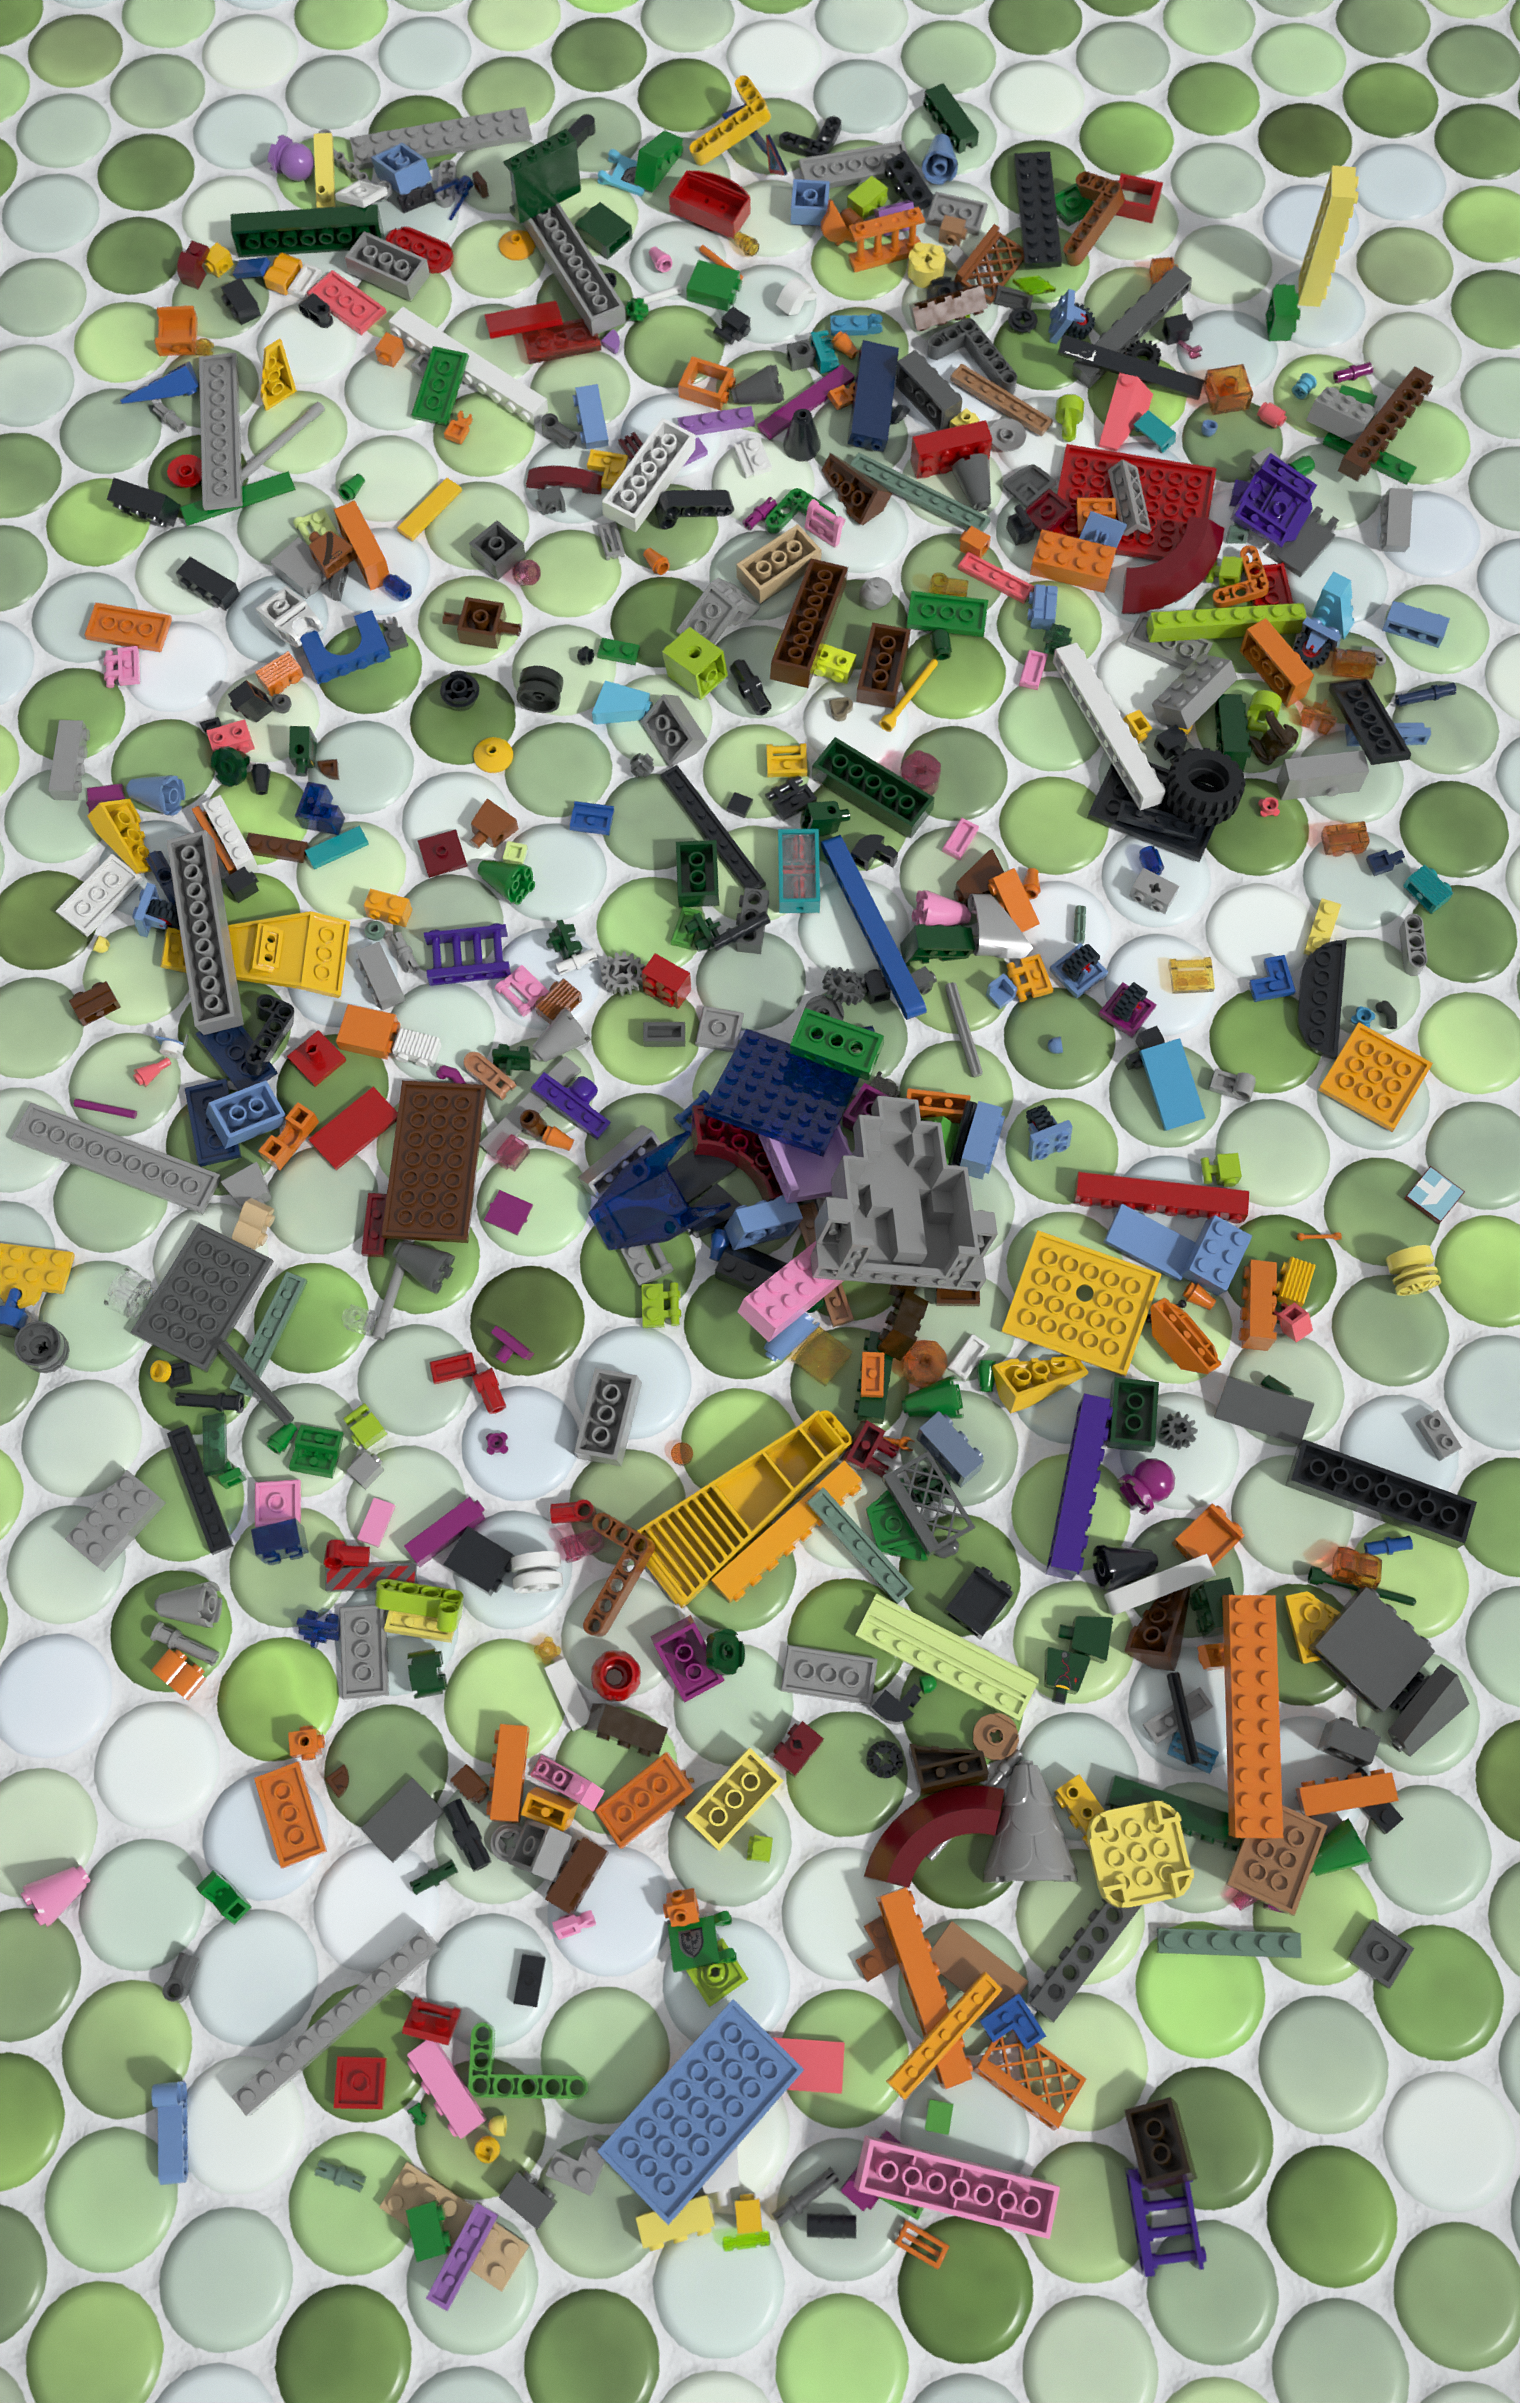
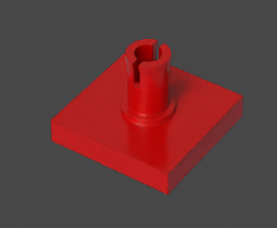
(316, 1058)

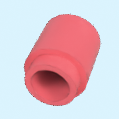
(1272, 415)

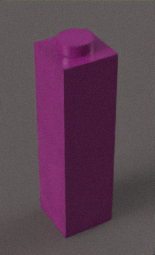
(445, 1531)

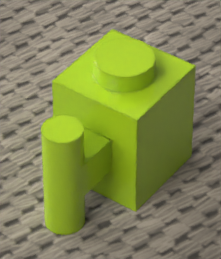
(1228, 573)
(1225, 1169)
(367, 1429)

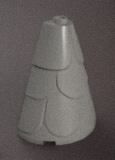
(1028, 1834)

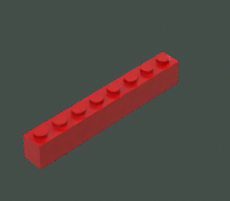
(1161, 1197)

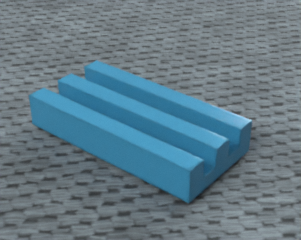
(1211, 1761)

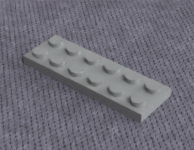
(850, 165)

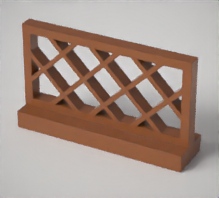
(980, 254)

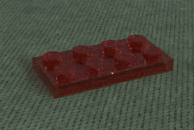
(560, 341)

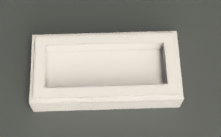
(304, 281)
(968, 1357)

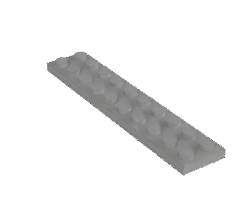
(446, 136)
(220, 431)
(116, 1158)

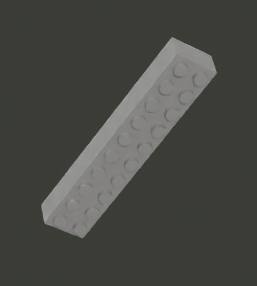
(576, 269)
(204, 933)

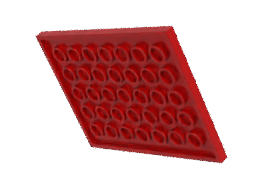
(1169, 488)

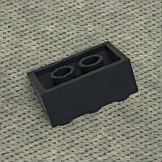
(746, 1268)

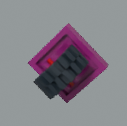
(1128, 1008)

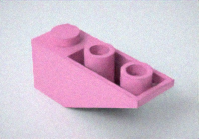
(567, 1783)

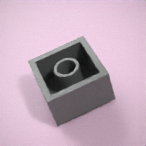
(497, 549)
(1349, 1742)

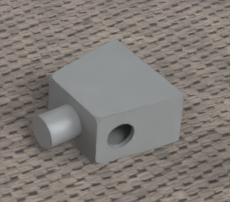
(248, 1184)

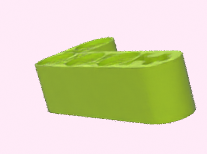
(421, 1600)

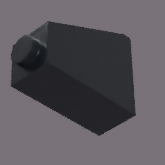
(714, 1196)

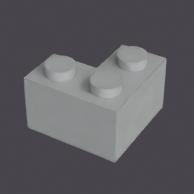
(579, 2172)

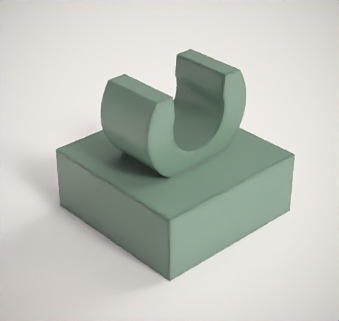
(1237, 534)

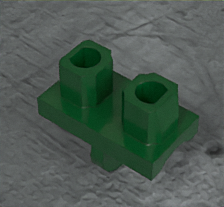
(698, 924)
(561, 942)
(511, 1060)
(934, 1485)

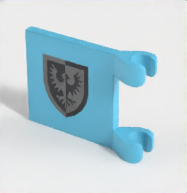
(623, 175)

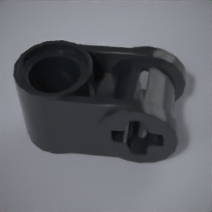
(316, 310)

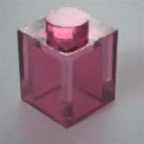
(512, 1153)

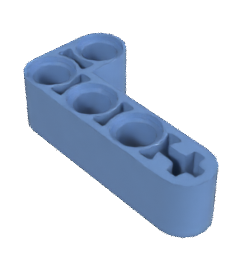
(172, 2131)

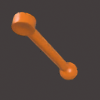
(1336, 1236)

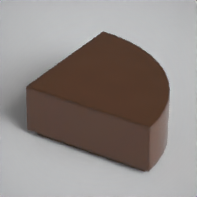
(329, 768)
(339, 1780)

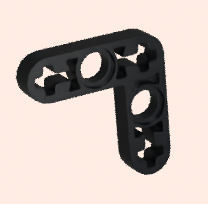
(788, 139)

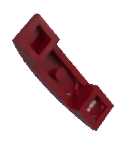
(565, 477)

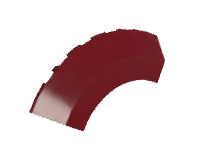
(1177, 573)
(737, 1146)
(928, 1825)

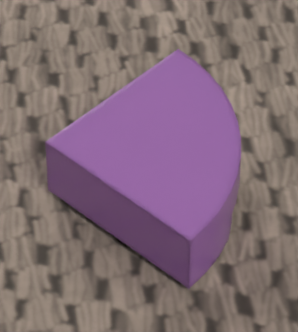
(611, 341)

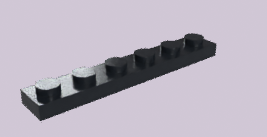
(200, 1490)

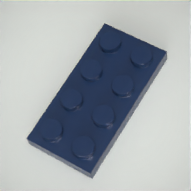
(229, 1051)
(207, 1143)

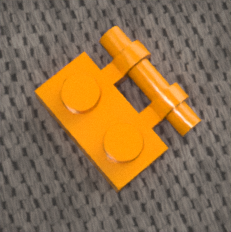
(1035, 974)

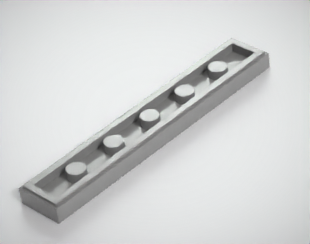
(563, 1073)

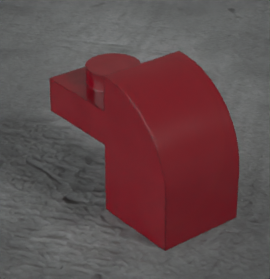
(190, 264)

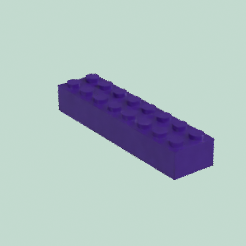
(1078, 1486)

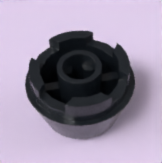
(459, 690)

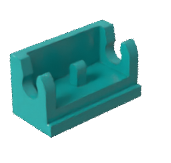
(825, 354)
(1156, 430)

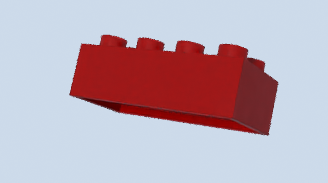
(697, 188)

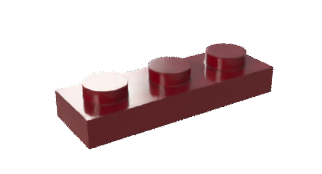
(373, 1243)

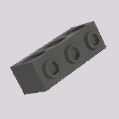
(748, 912)

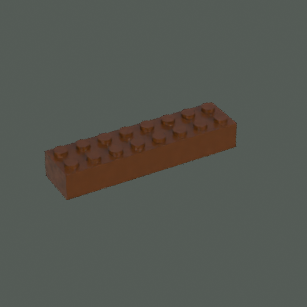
(809, 623)

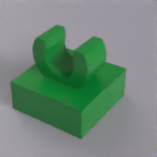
(232, 1477)

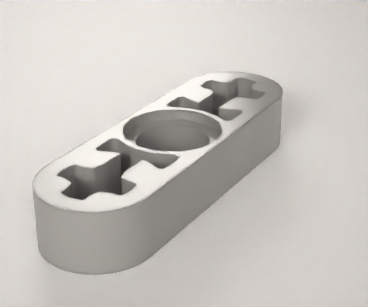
(443, 177)

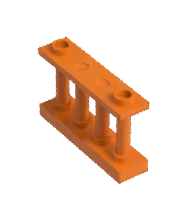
(886, 253)

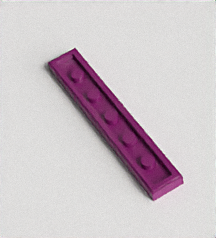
(807, 400)

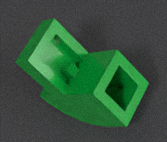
(224, 1897)

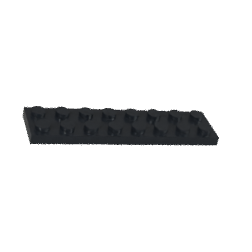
(1037, 210)

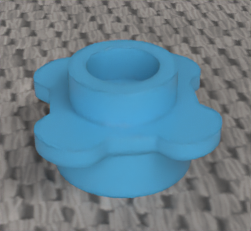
(1365, 1012)

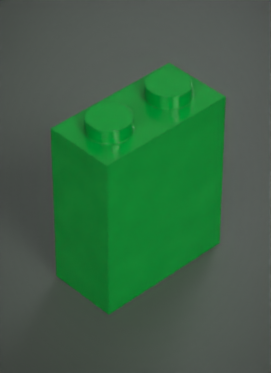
(713, 286)

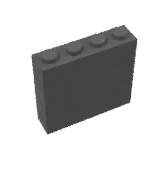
(1372, 1649)

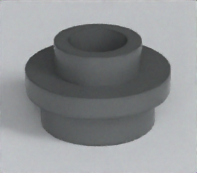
(284, 707)

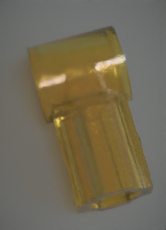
(948, 586)

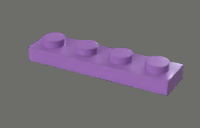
(718, 421)
(462, 2256)

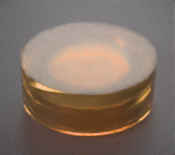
(682, 1454)

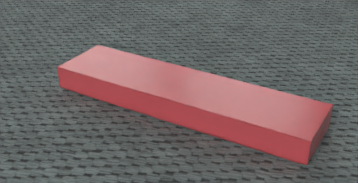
(995, 577)

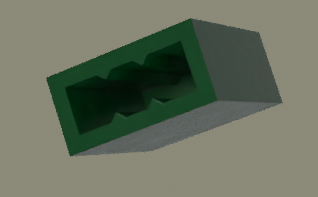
(604, 230)

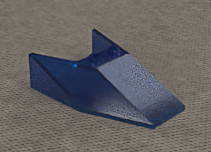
(646, 1203)

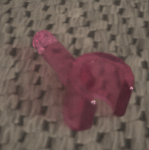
(1193, 351)

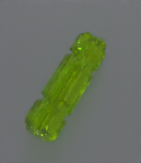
(746, 2241)

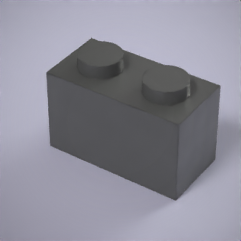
(528, 2198)

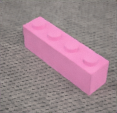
(447, 2088)

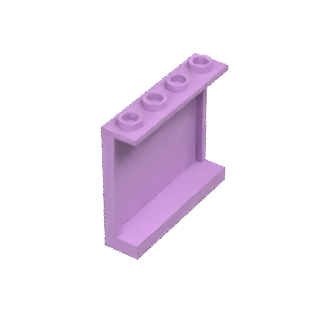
(802, 1173)

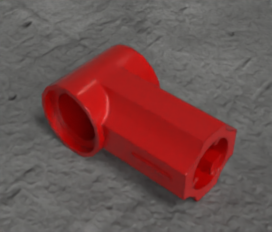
(488, 1387)
(570, 1512)
(339, 1554)

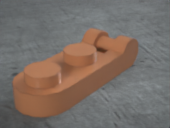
(488, 1074)

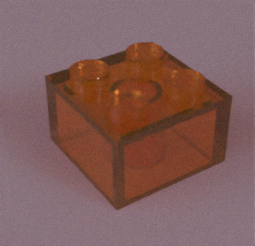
(1228, 389)

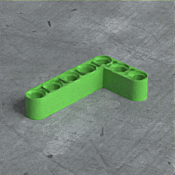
(516, 2080)

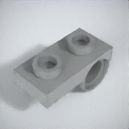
(1232, 1085)

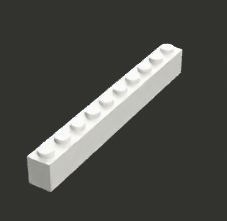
(478, 371)
(1109, 726)

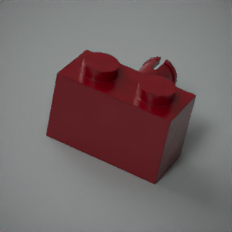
(798, 1748)

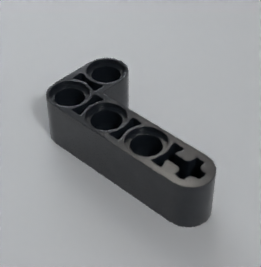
(691, 504)
(274, 1022)

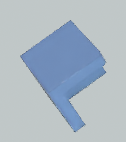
(1001, 991)

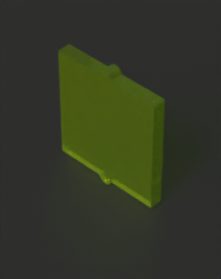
(1034, 285)

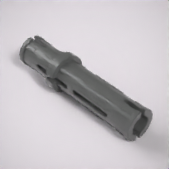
(805, 2197)

